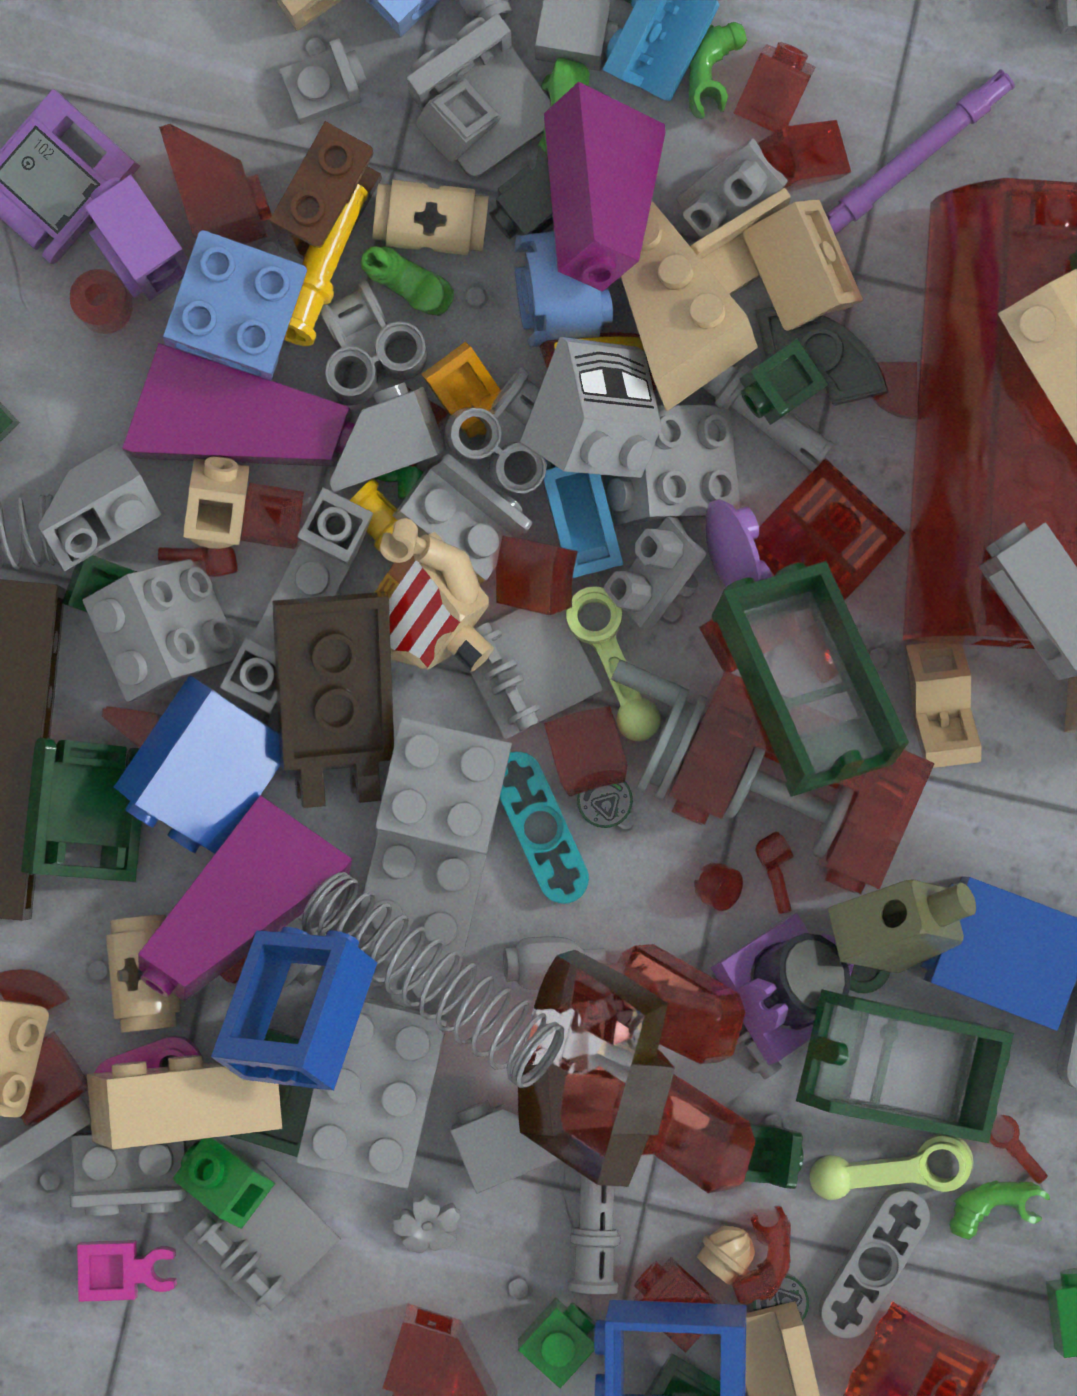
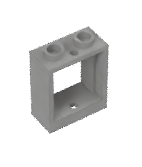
(1039, 591)

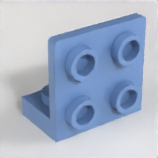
(234, 305)

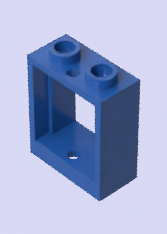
(331, 1020)
(674, 1318)

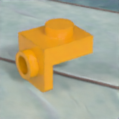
(462, 383)

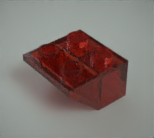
(435, 1358)

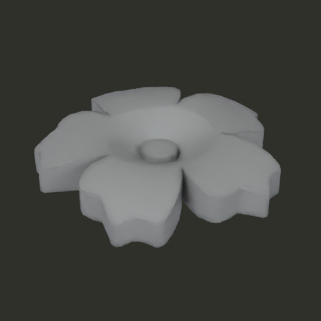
(427, 1225)

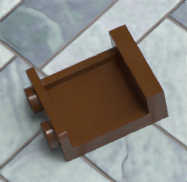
(322, 189)

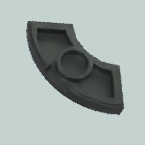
(834, 350)

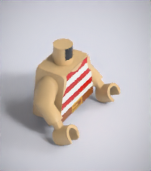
(432, 600)

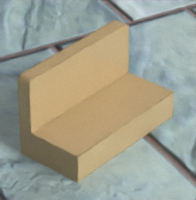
(726, 249)
(801, 264)
(778, 1353)

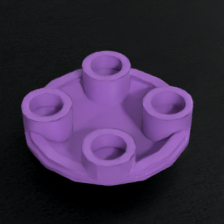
(731, 543)

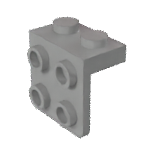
(499, 75)
(687, 469)
(161, 627)

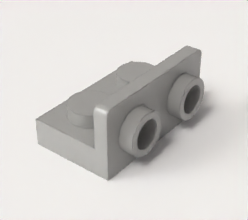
(463, 512)
(125, 1176)

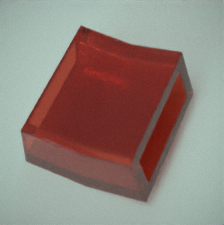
(534, 576)
(587, 750)
(55, 1081)

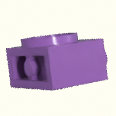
(135, 238)

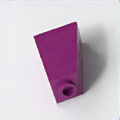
(600, 183)
(213, 410)
(250, 884)

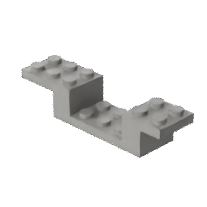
(430, 867)

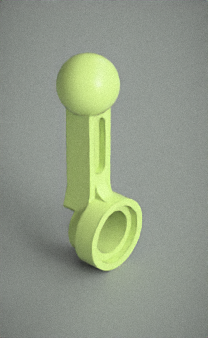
(637, 716)
(835, 1177)

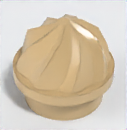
(727, 1253)

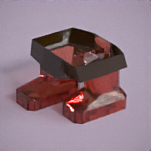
(612, 1087)

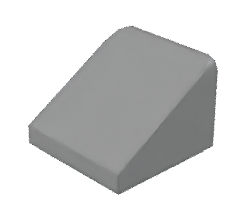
(456, 119)

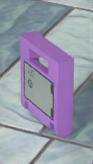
(47, 182)

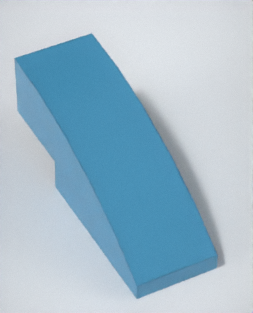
(582, 519)

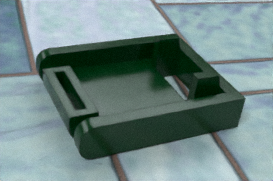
(77, 803)

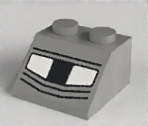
(595, 410)

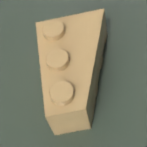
(682, 314)
(177, 1103)

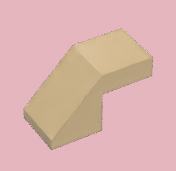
(942, 703)

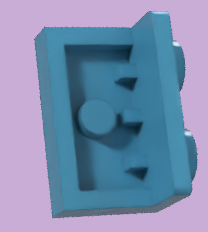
(659, 43)

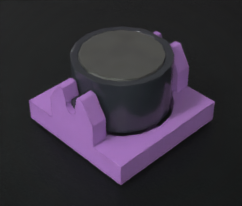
(785, 983)

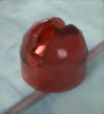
(728, 891)

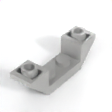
(317, 569)

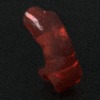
(769, 1275)

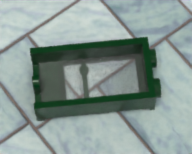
(809, 676)
(904, 1067)

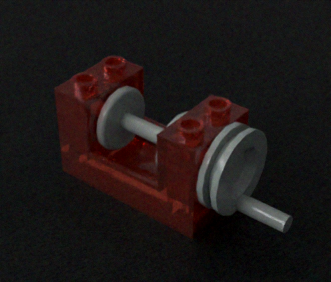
(712, 759)

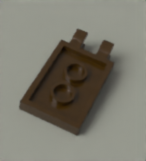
(334, 691)

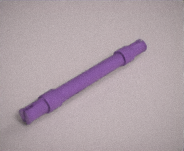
(968, 110)

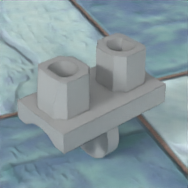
(730, 189)
(658, 574)

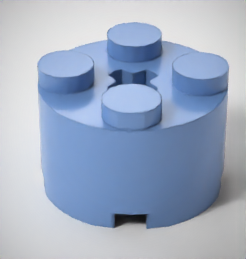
(553, 301)

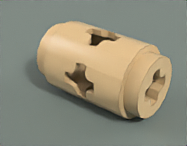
(397, 224)
(132, 999)

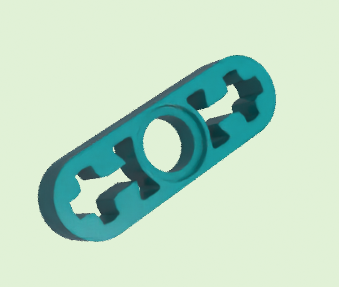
(571, 859)

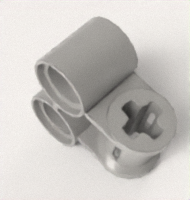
(364, 338)
(504, 431)

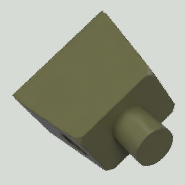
(900, 924)

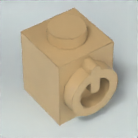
(216, 502)

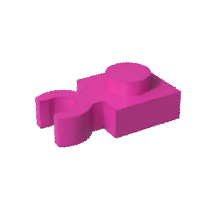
(113, 1270)

